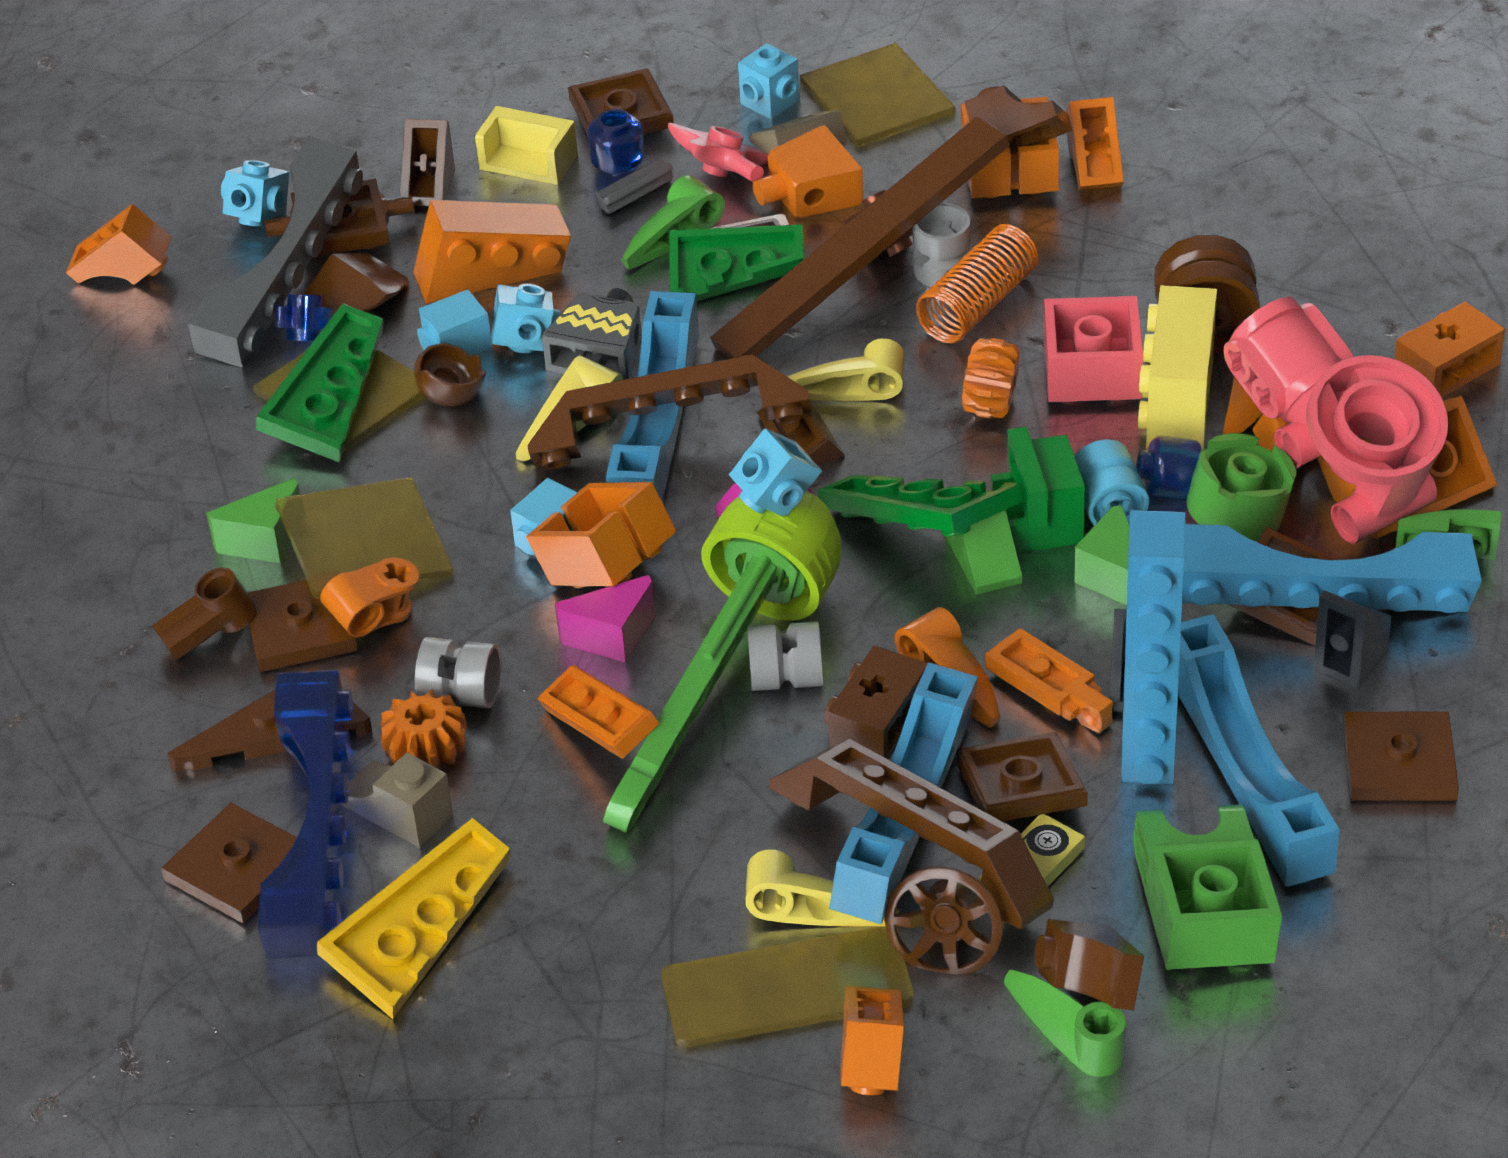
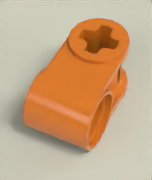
(371, 595)

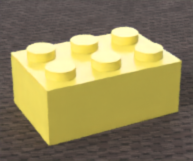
(1178, 363)

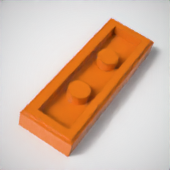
(598, 711)

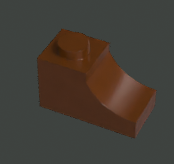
(1020, 121)
(1090, 961)

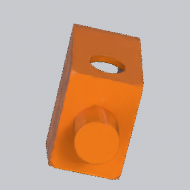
(811, 175)

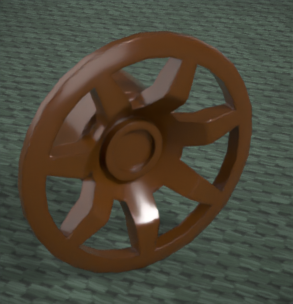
(946, 917)

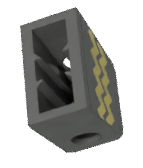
(597, 329)

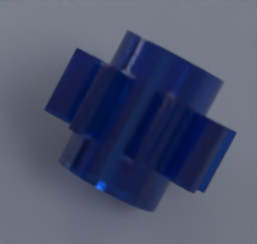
(303, 317)

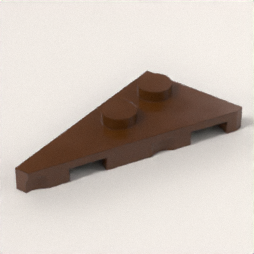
(247, 730)

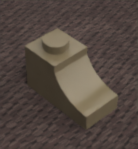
(402, 798)

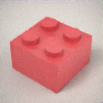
(1092, 348)

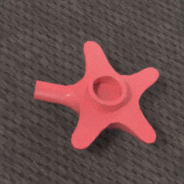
(721, 151)

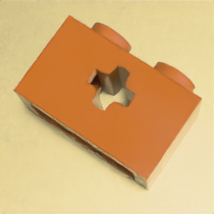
(1453, 347)

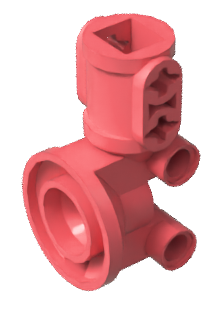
(1308, 377)

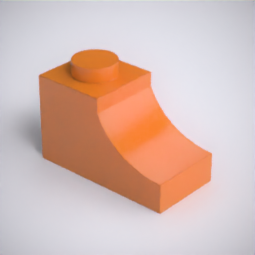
(1095, 143)
(123, 248)
(871, 1039)

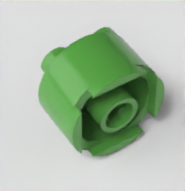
(1241, 485)

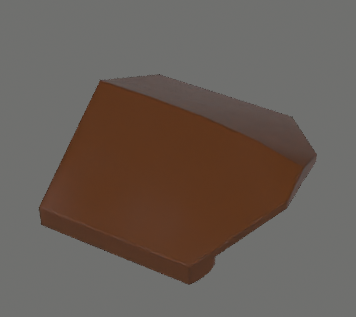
(356, 282)

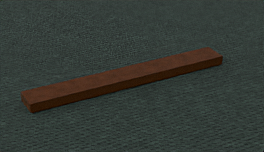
(860, 240)

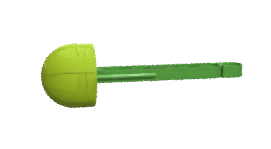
(764, 568)

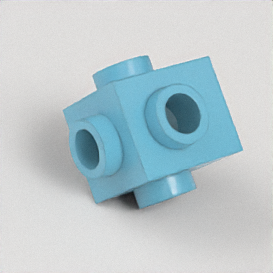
(769, 81)
(255, 192)
(522, 317)
(774, 474)

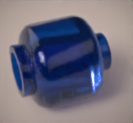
(616, 142)
(1168, 466)

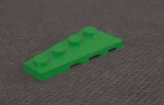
(325, 386)
(920, 502)

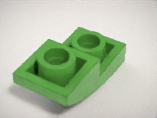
(1482, 524)

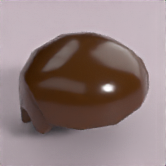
(448, 375)

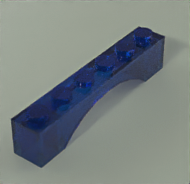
(299, 894)

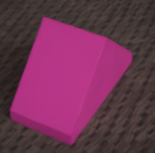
(607, 619)

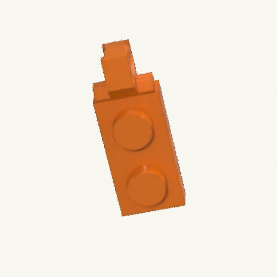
(1050, 679)

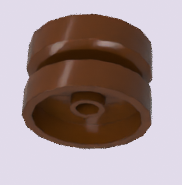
(1218, 265)

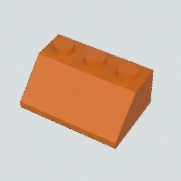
(1457, 472)

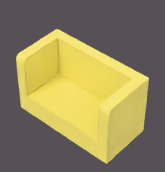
(526, 145)

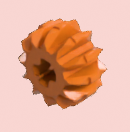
(990, 378)
(424, 728)

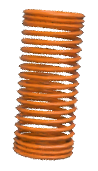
(946, 294)

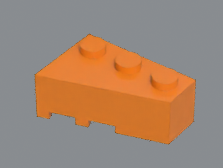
(487, 246)

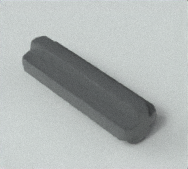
(634, 186)

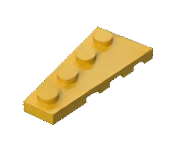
(410, 922)

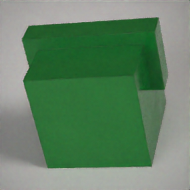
(1050, 488)

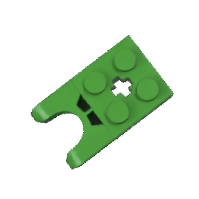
(1207, 891)

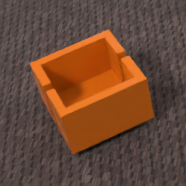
(1030, 169)
(611, 534)

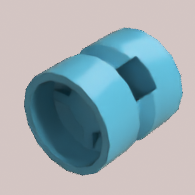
(1110, 479)

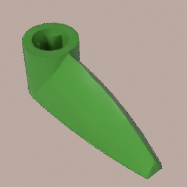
(688, 207)
(1086, 1034)

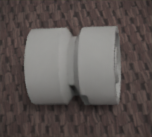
(940, 242)
(785, 656)
(475, 673)

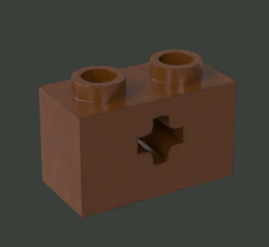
(874, 701)

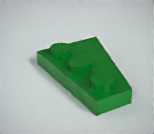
(731, 258)

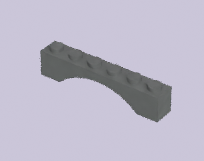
(237, 314)

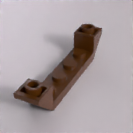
(558, 438)
(931, 813)

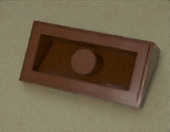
(810, 435)

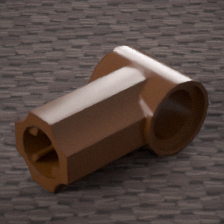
(217, 605)

